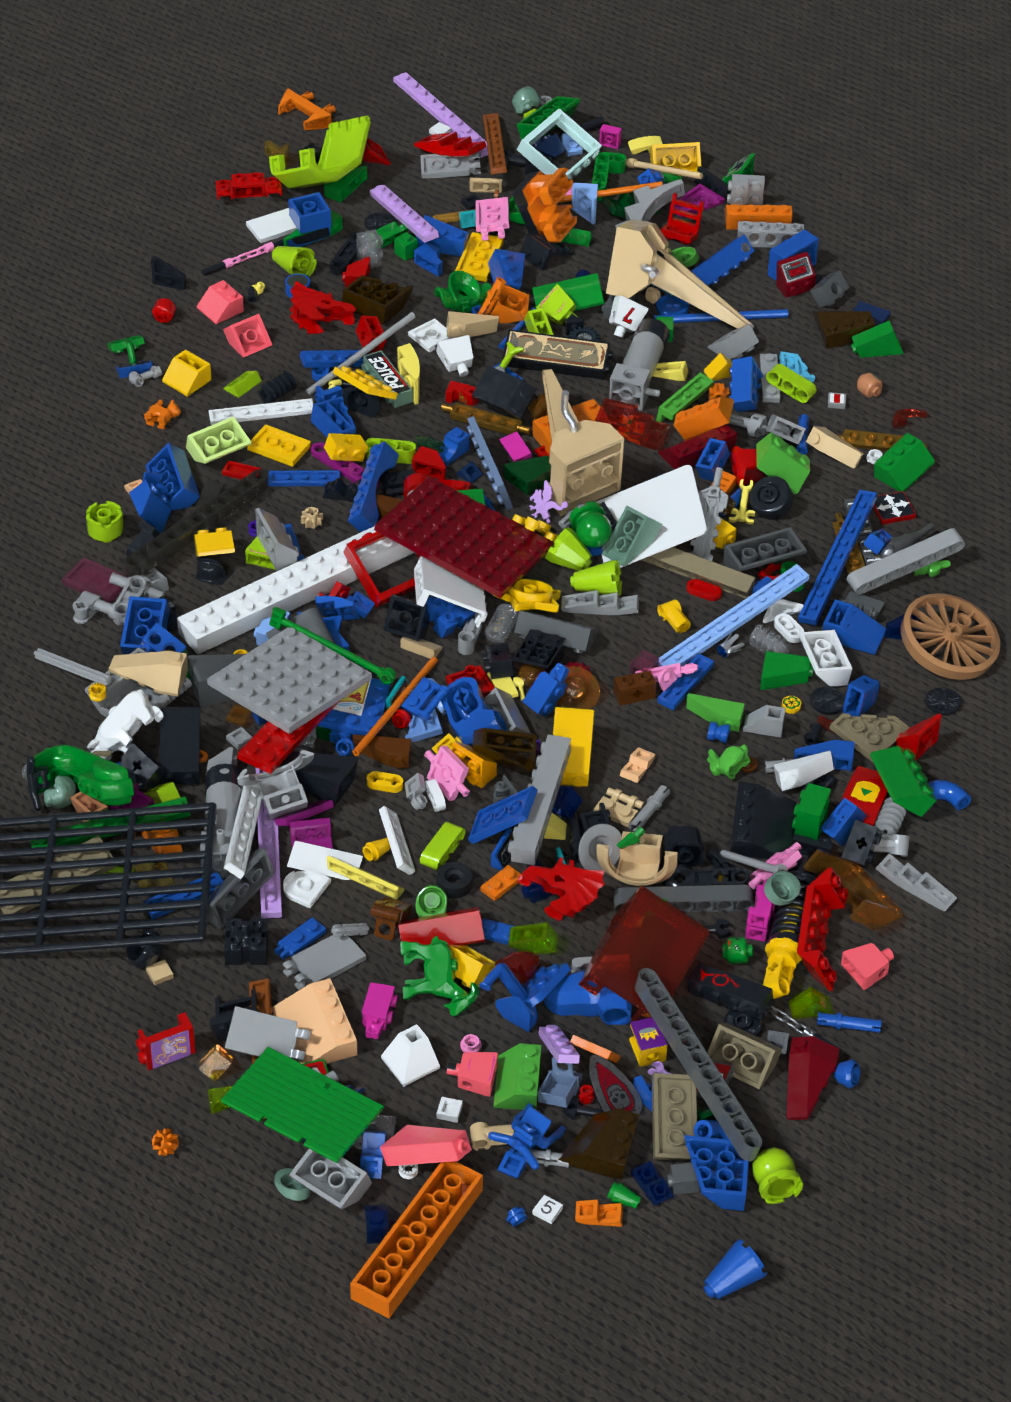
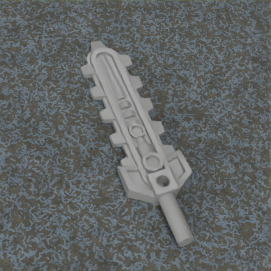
(713, 502)

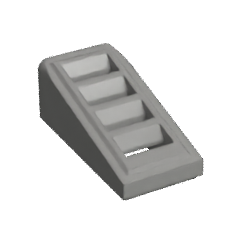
(157, 581)

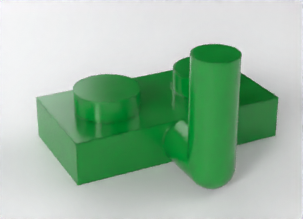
(130, 343)

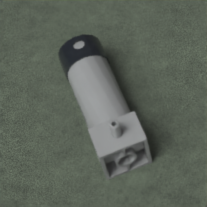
(632, 378)
(225, 791)

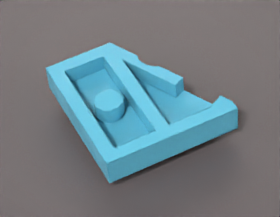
(795, 363)

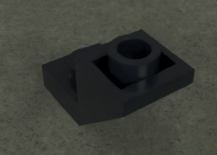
(340, 491)

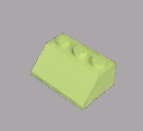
(217, 441)

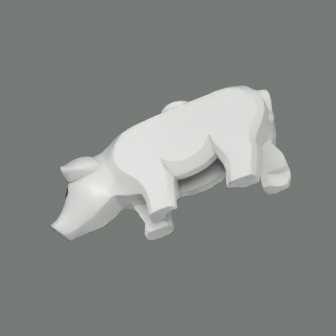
(123, 722)

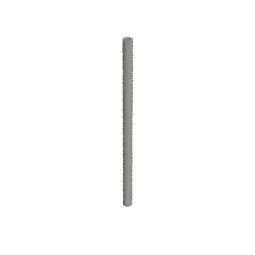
(363, 351)

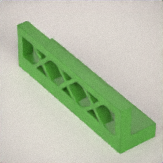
(684, 397)

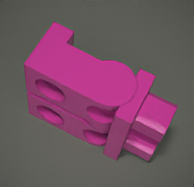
(759, 916)

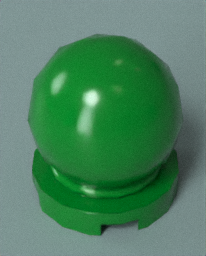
(591, 525)

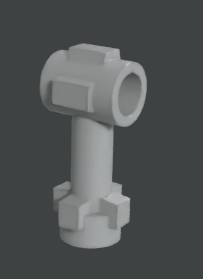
(138, 379)

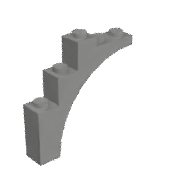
(649, 200)

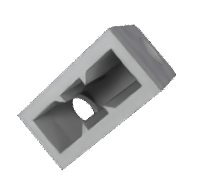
(783, 429)

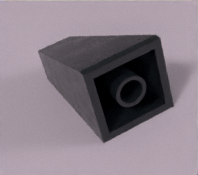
(326, 775)

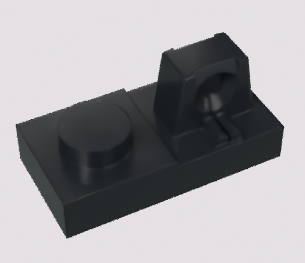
(809, 845)

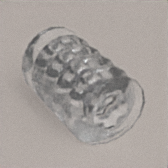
(501, 623)
(767, 641)

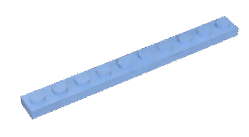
(735, 617)

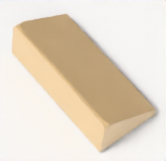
(485, 185)
(421, 647)

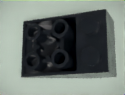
(541, 649)

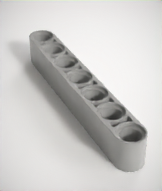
(905, 561)

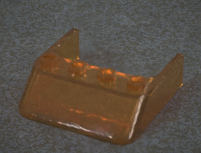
(868, 900)

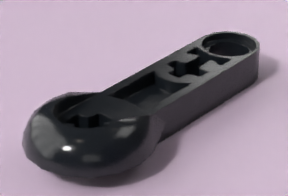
(706, 877)

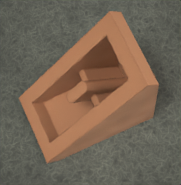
(85, 803)

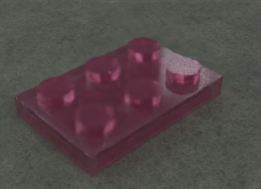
(92, 578)

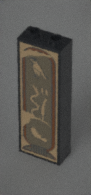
(560, 354)

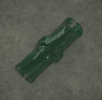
(429, 442)

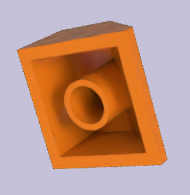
(511, 305)

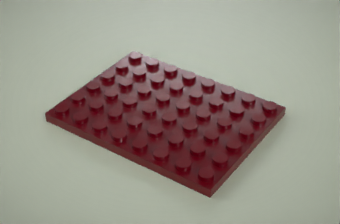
(464, 537)

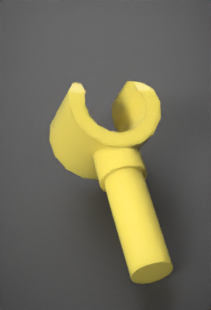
(519, 684)

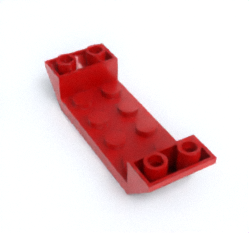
(821, 897)

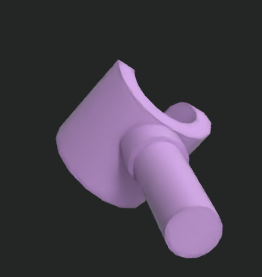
(659, 1068)

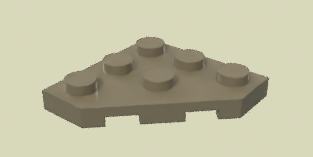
(868, 731)

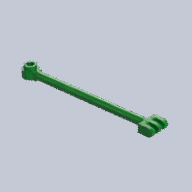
(278, 620)

